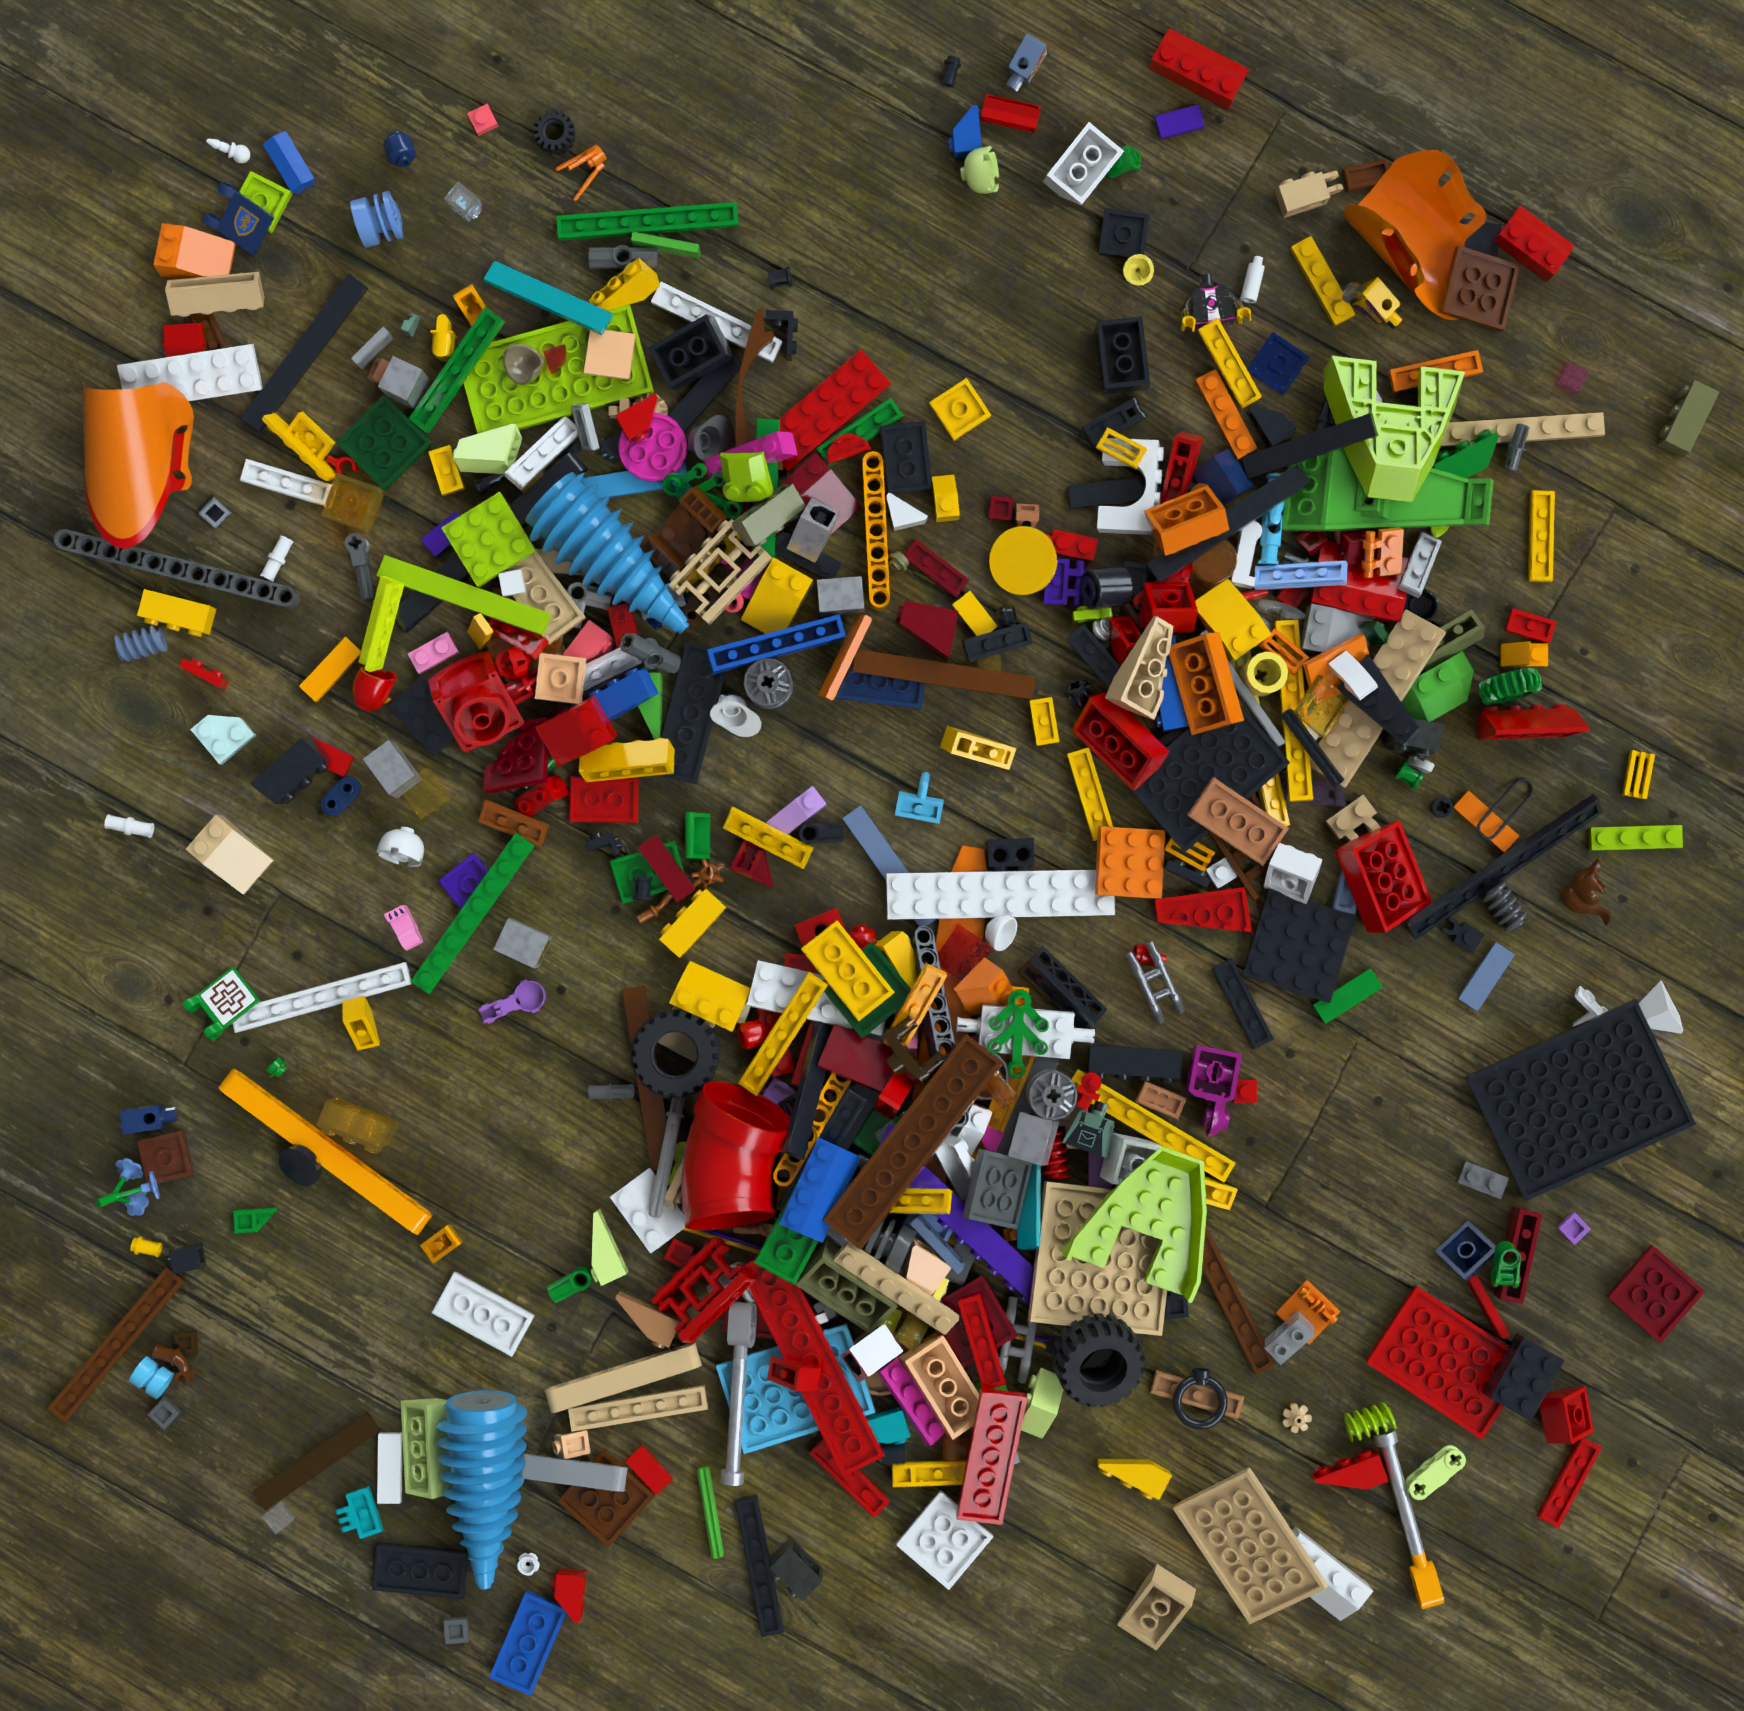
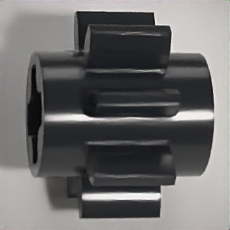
(1078, 692)

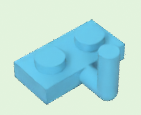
(918, 805)

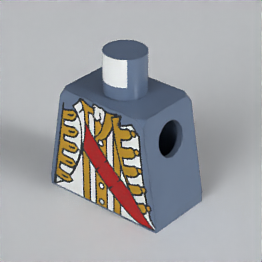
(1029, 54)

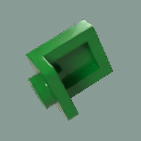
(1126, 162)

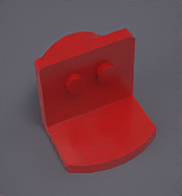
(474, 701)

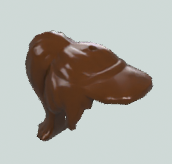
(1582, 893)

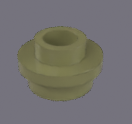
(898, 562)

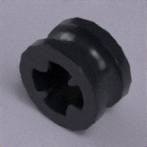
(1443, 800)

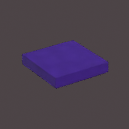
(464, 879)

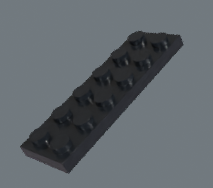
(688, 716)

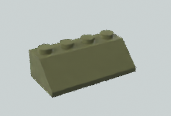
(844, 1290)

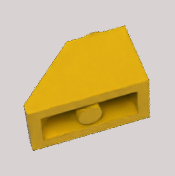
(945, 498)
(360, 1023)

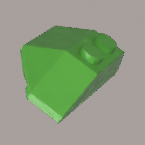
(1440, 689)

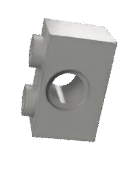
(1289, 1337)

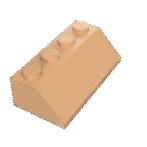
(943, 1385)

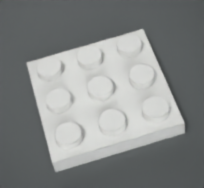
(942, 1542)

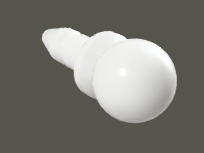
(239, 153)

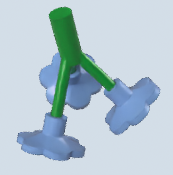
(137, 1199)

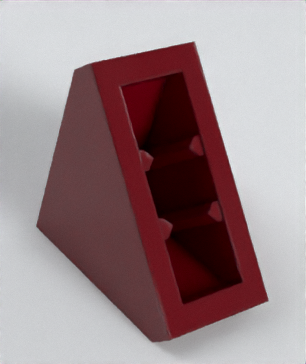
(752, 863)

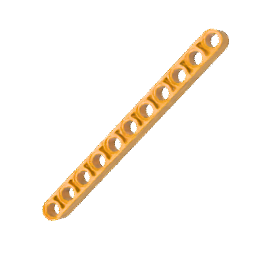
(328, 1152)

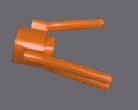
(593, 158)

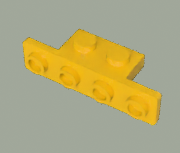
(306, 440)

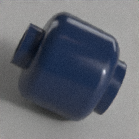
(399, 149)

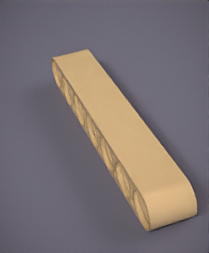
(623, 1377)

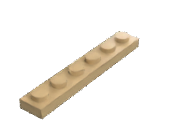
(896, 1288)
(638, 1408)

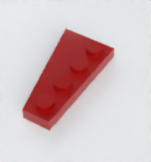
(1213, 909)

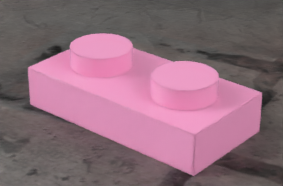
(433, 653)

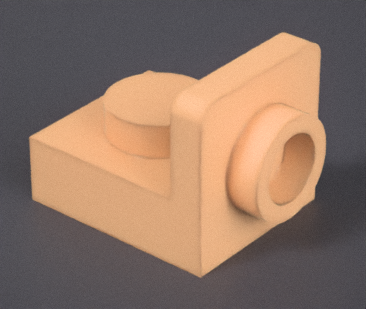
(571, 1444)

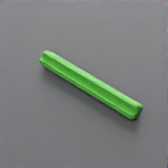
(710, 1512)

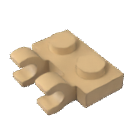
(1352, 816)

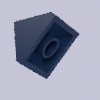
(1223, 477)
(1466, 1251)

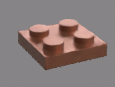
(166, 1157)

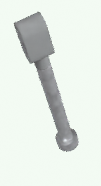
(741, 1335)

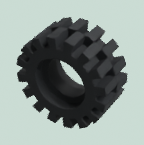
(554, 119)

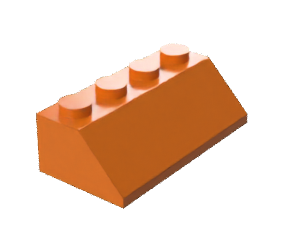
(1205, 683)

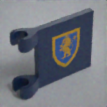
(242, 220)

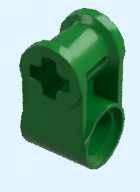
(1506, 1270)

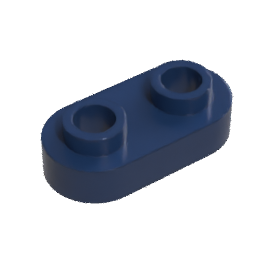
(340, 796)

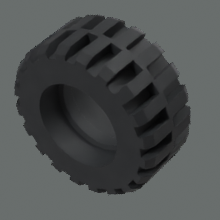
(644, 1061)
(1106, 1384)

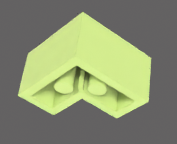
(1042, 1403)

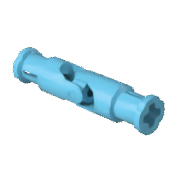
(1268, 540)

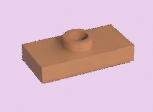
(1160, 1099)

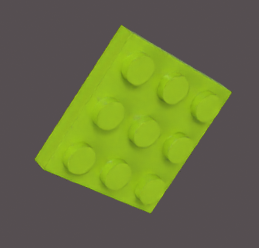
(489, 539)

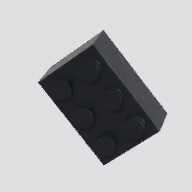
(691, 352)
(1122, 355)
(1523, 1377)

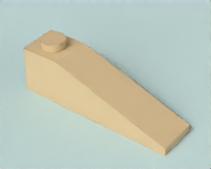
(1141, 676)

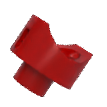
(517, 662)

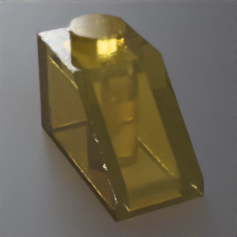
(911, 1331)

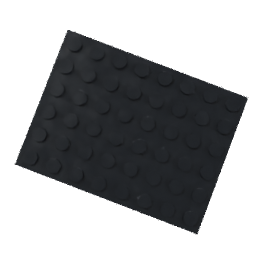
(1580, 1100)

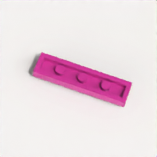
(911, 1401)

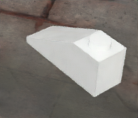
(975, 1128)

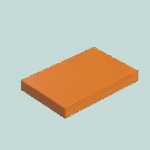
(1319, 665)

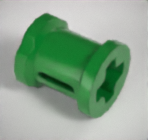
(1409, 775)

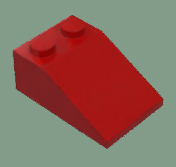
(576, 731)

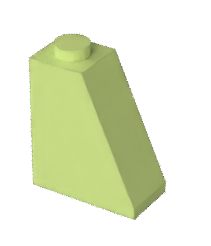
(488, 451)

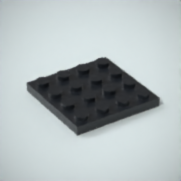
(1298, 946)

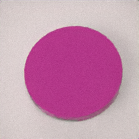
(658, 454)

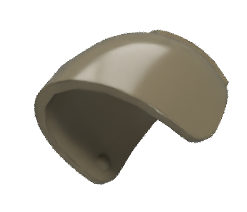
(522, 363)

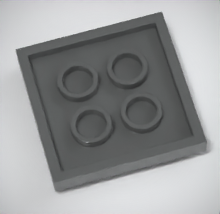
(997, 1189)

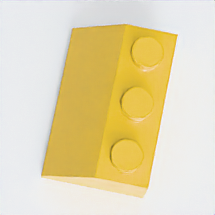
(710, 996)

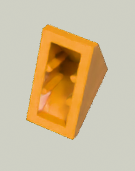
(469, 303)

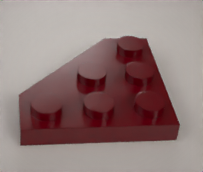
(521, 761)

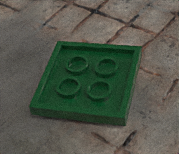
(384, 443)
(885, 1009)

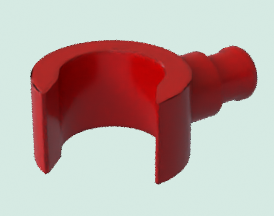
(338, 463)

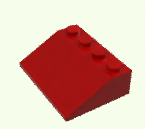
(1367, 597)
(1529, 723)
(1383, 877)

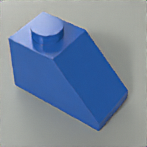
(966, 134)

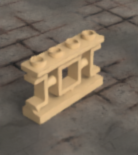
(734, 585)

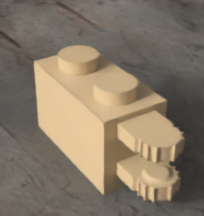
(1306, 192)

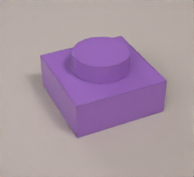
(1573, 1228)

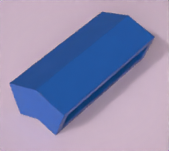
(289, 162)

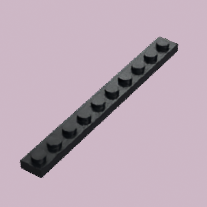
(1504, 866)

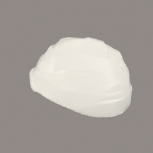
(1001, 932)

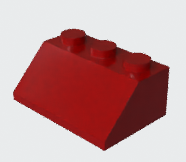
(1533, 244)

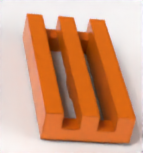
(1290, 645)

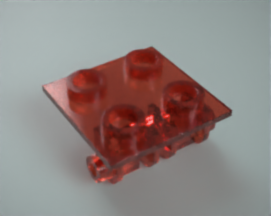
(962, 952)

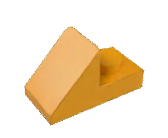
(1524, 654)
(441, 1243)

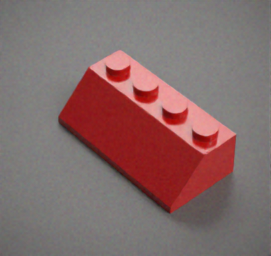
(1198, 68)
(1119, 740)

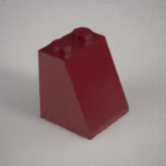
(929, 626)

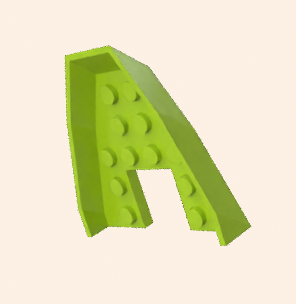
(1407, 437)
(1160, 1200)

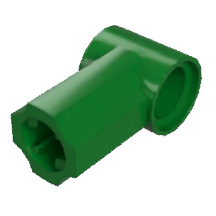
(569, 1284)

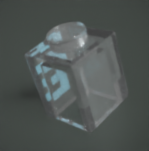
(463, 202)

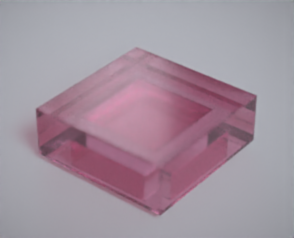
(1572, 377)

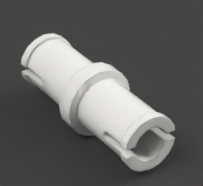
(276, 558)
(129, 826)

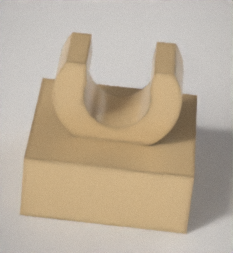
(614, 410)

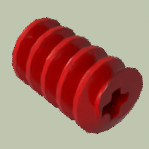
(1055, 1167)

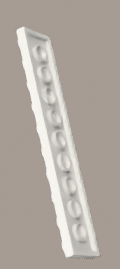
(995, 894)

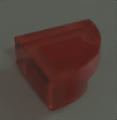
(556, 358)

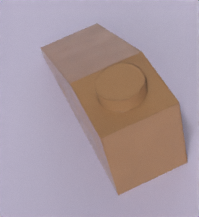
(653, 1323)

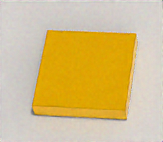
(960, 409)

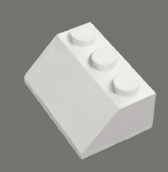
(1083, 165)
(634, 1204)

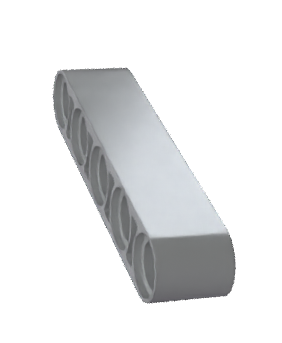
(574, 1472)

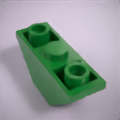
(1468, 456)

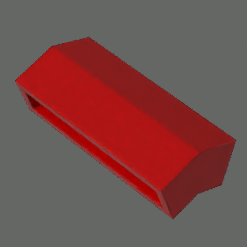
(1010, 113)

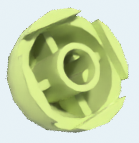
(980, 170)

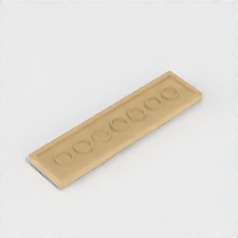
(1400, 662)

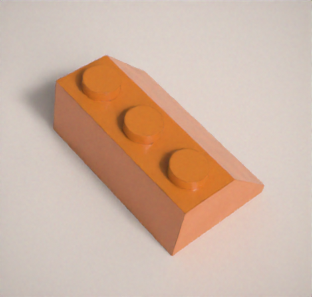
(1187, 520)

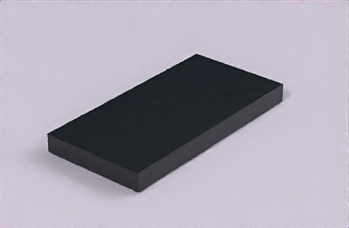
(420, 1570)

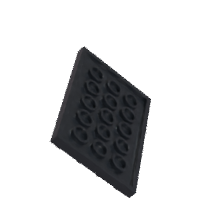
(1233, 754)

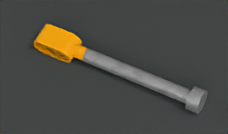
(1422, 1572)

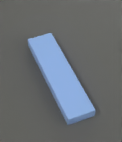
(1301, 575)

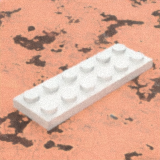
(198, 374)
(776, 985)

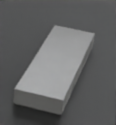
(1419, 564)

